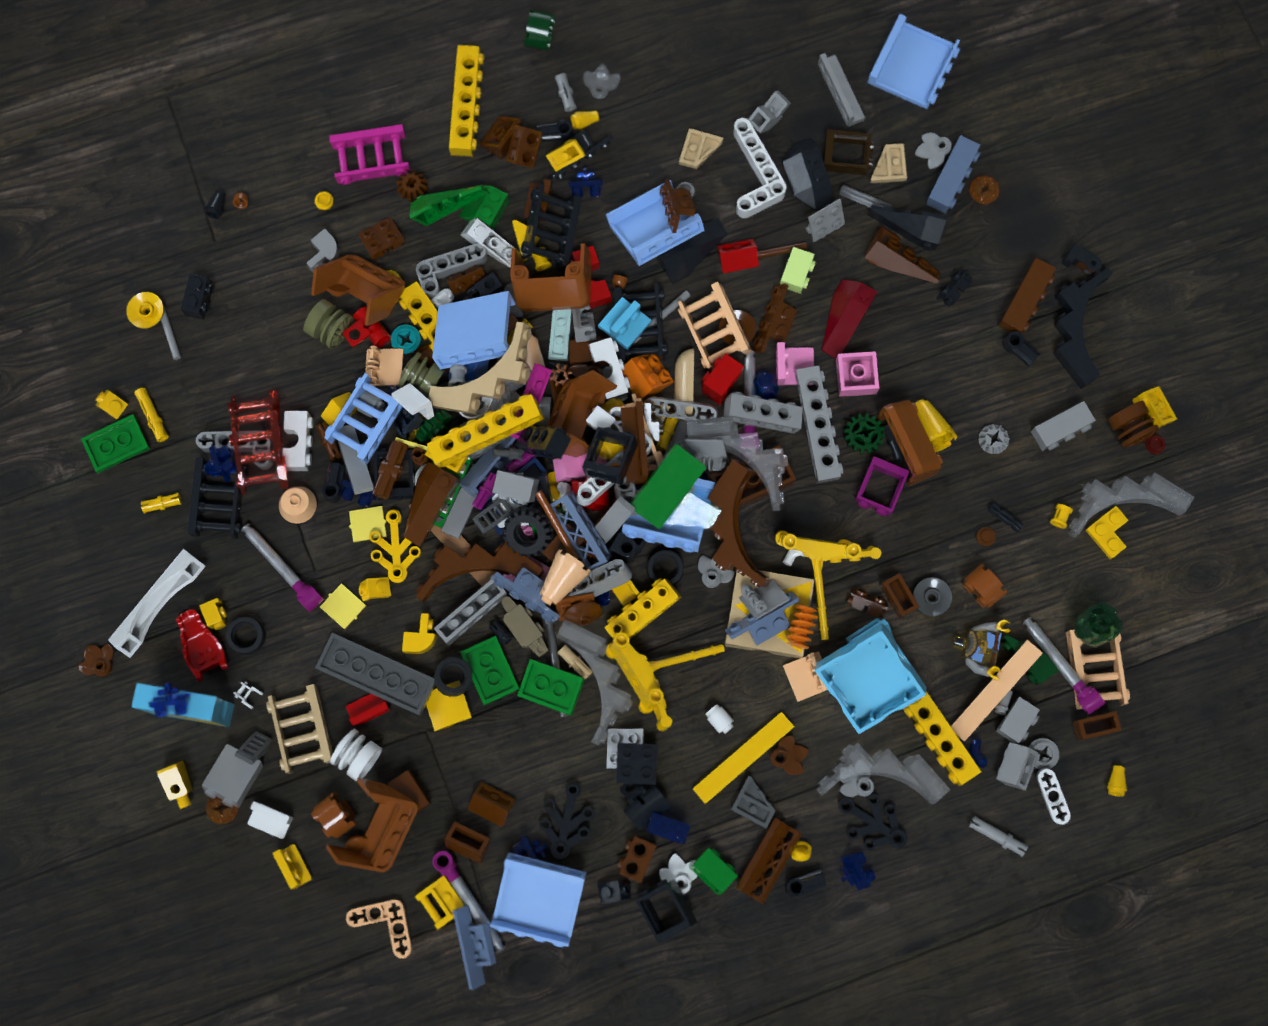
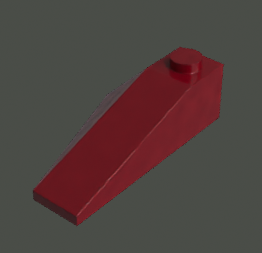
(846, 313)

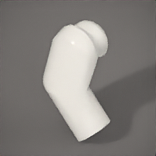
(563, 488)
(791, 555)

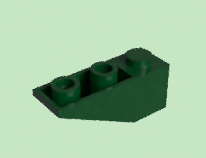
(1041, 668)

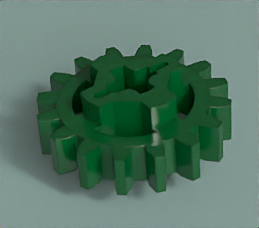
(433, 427)
(865, 441)

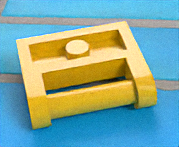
(446, 898)

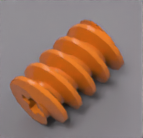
(801, 626)

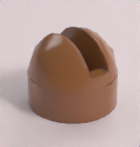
(237, 200)
(619, 281)

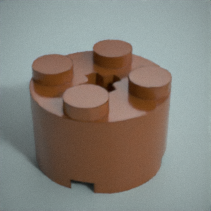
(984, 586)
(334, 816)

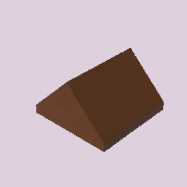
(499, 136)

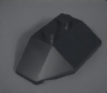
(808, 175)

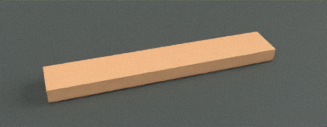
(996, 690)

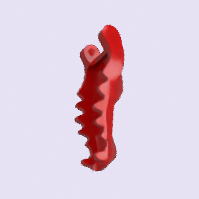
(200, 646)

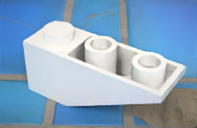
(495, 245)

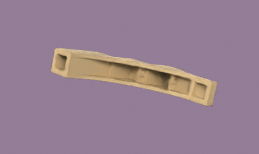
(491, 384)

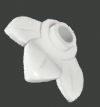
(679, 871)

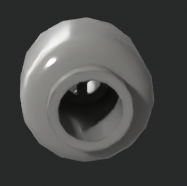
(371, 400)

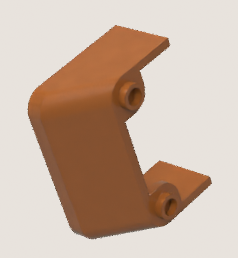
(364, 281)
(552, 293)
(575, 406)
(912, 440)
(385, 833)

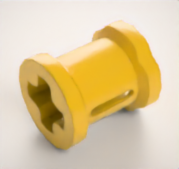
(541, 262)
(1061, 516)

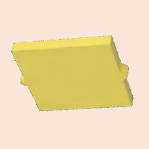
(412, 445)
(366, 521)
(343, 606)

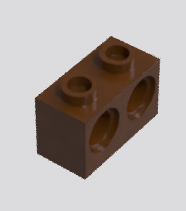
(521, 145)
(641, 861)

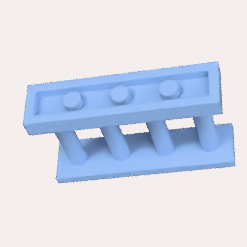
(374, 435)

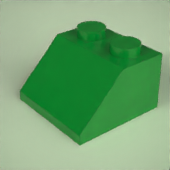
(488, 208)

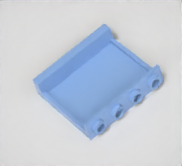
(913, 63)
(645, 228)
(472, 330)
(670, 535)
(538, 900)

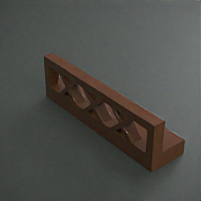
(633, 422)
(765, 859)

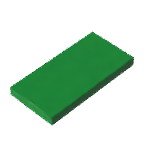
(667, 486)

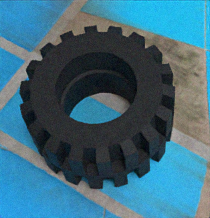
(521, 542)

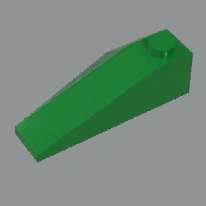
(435, 206)

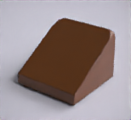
(426, 351)

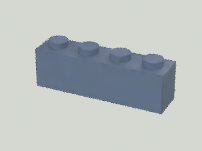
(953, 174)
(480, 471)

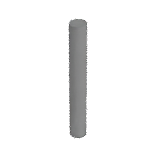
(170, 336)

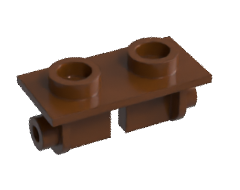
(460, 283)
(874, 604)

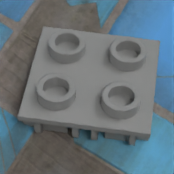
(826, 220)
(709, 453)
(762, 599)
(621, 736)

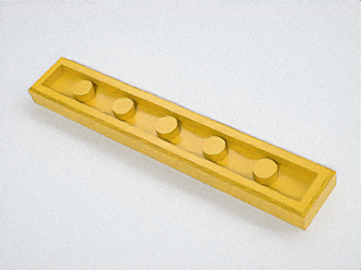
(743, 757)

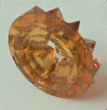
(987, 197)
(216, 816)

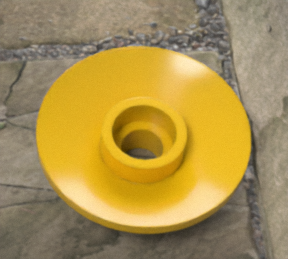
(139, 304)

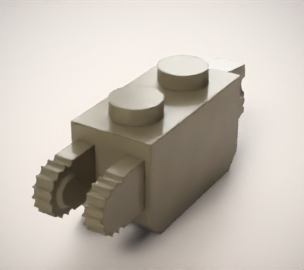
(523, 628)

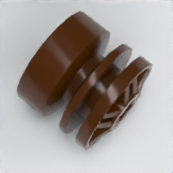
(1133, 424)

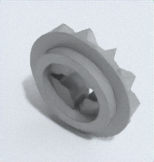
(985, 440)
(1051, 750)

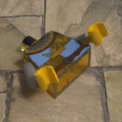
(982, 647)

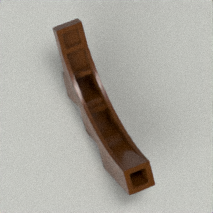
(727, 496)
(476, 560)

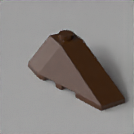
(891, 255)
(430, 497)

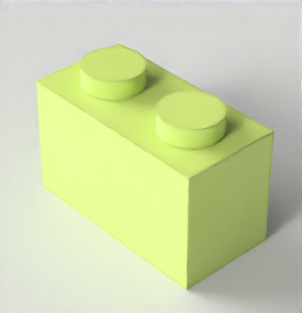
(797, 269)

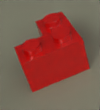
(719, 382)

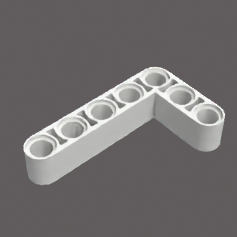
(760, 169)
(590, 485)

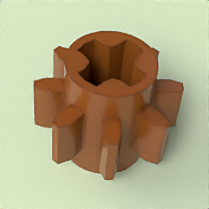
(556, 374)

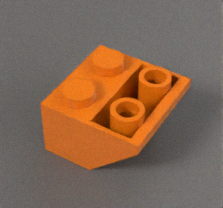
(646, 376)

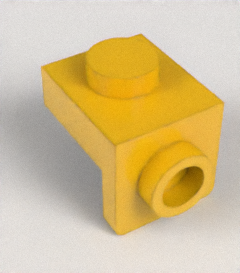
(111, 404)
(374, 588)

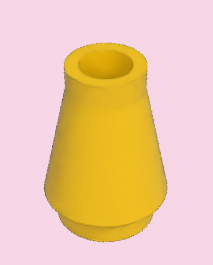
(583, 119)
(1117, 782)

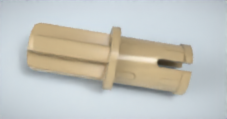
(575, 662)

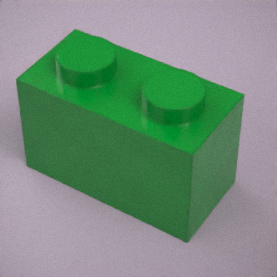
(714, 871)

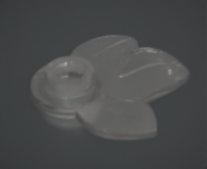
(601, 79)

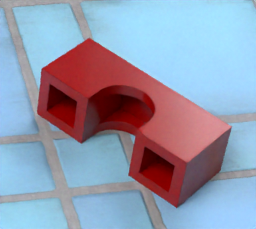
(599, 290)

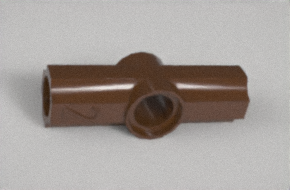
(390, 470)

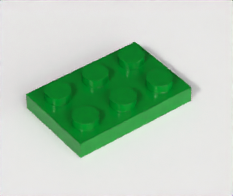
(115, 443)
(490, 670)
(551, 687)

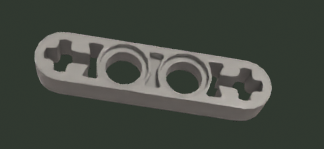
(680, 406)

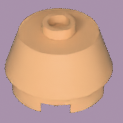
(297, 504)

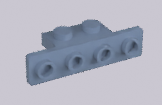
(526, 588)
(765, 626)
(475, 946)

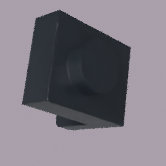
(614, 891)

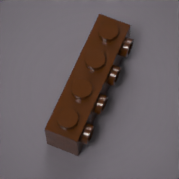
(1026, 298)

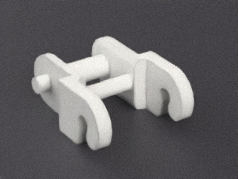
(238, 694)

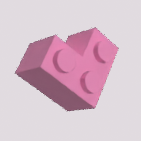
(571, 468)

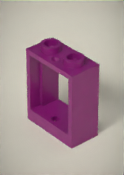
(890, 470)

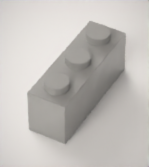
(1063, 426)

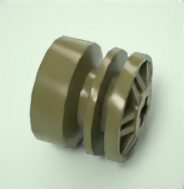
(327, 323)
(420, 375)

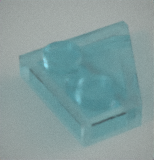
(694, 512)

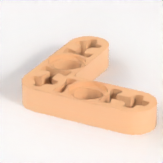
(385, 915)

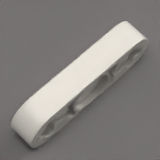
(1053, 811)

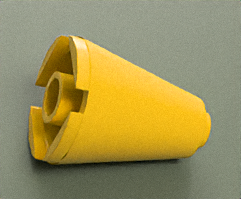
(936, 427)

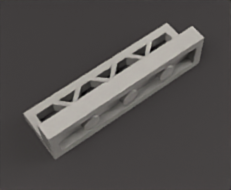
(840, 90)

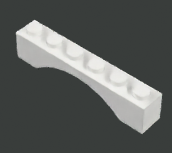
(134, 628)

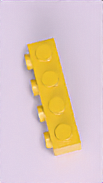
(645, 610)

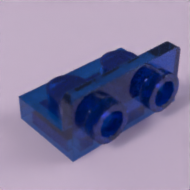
(668, 828)

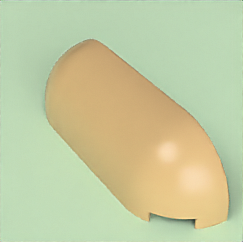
(684, 379)

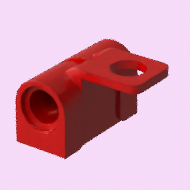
(376, 332)

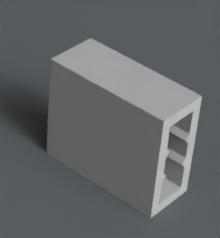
(231, 777)

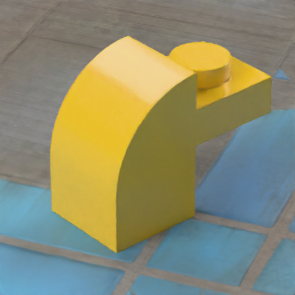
(420, 642)

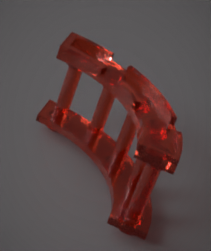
(274, 434)

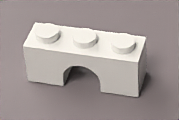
(606, 351)
(298, 423)

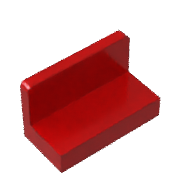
(738, 256)
(366, 709)

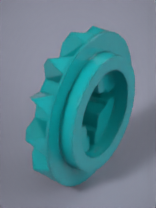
(404, 331)

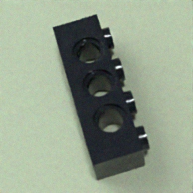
(543, 441)

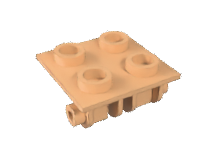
(384, 366)
(803, 676)

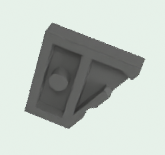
(753, 804)

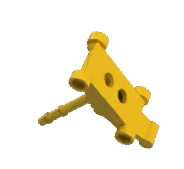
(822, 551)
(641, 676)

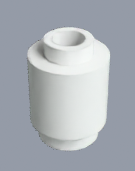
(720, 719)

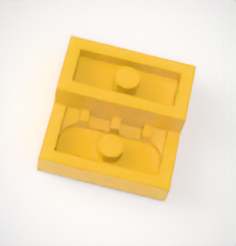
(447, 710)

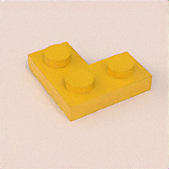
(1104, 532)

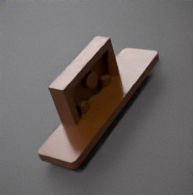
(676, 203)
(776, 321)

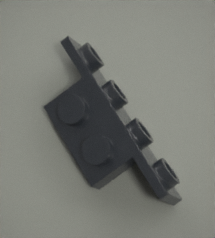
(587, 147)

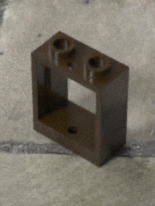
(851, 138)

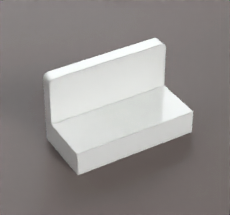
(413, 401)
(269, 820)

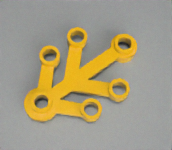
(395, 550)

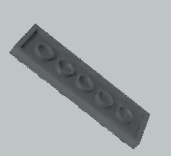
(376, 674)

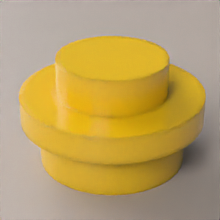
(324, 200)

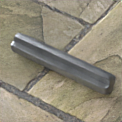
(861, 197)

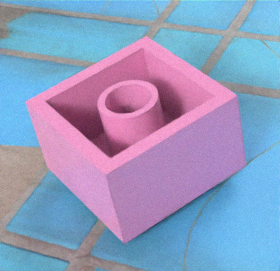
(857, 374)

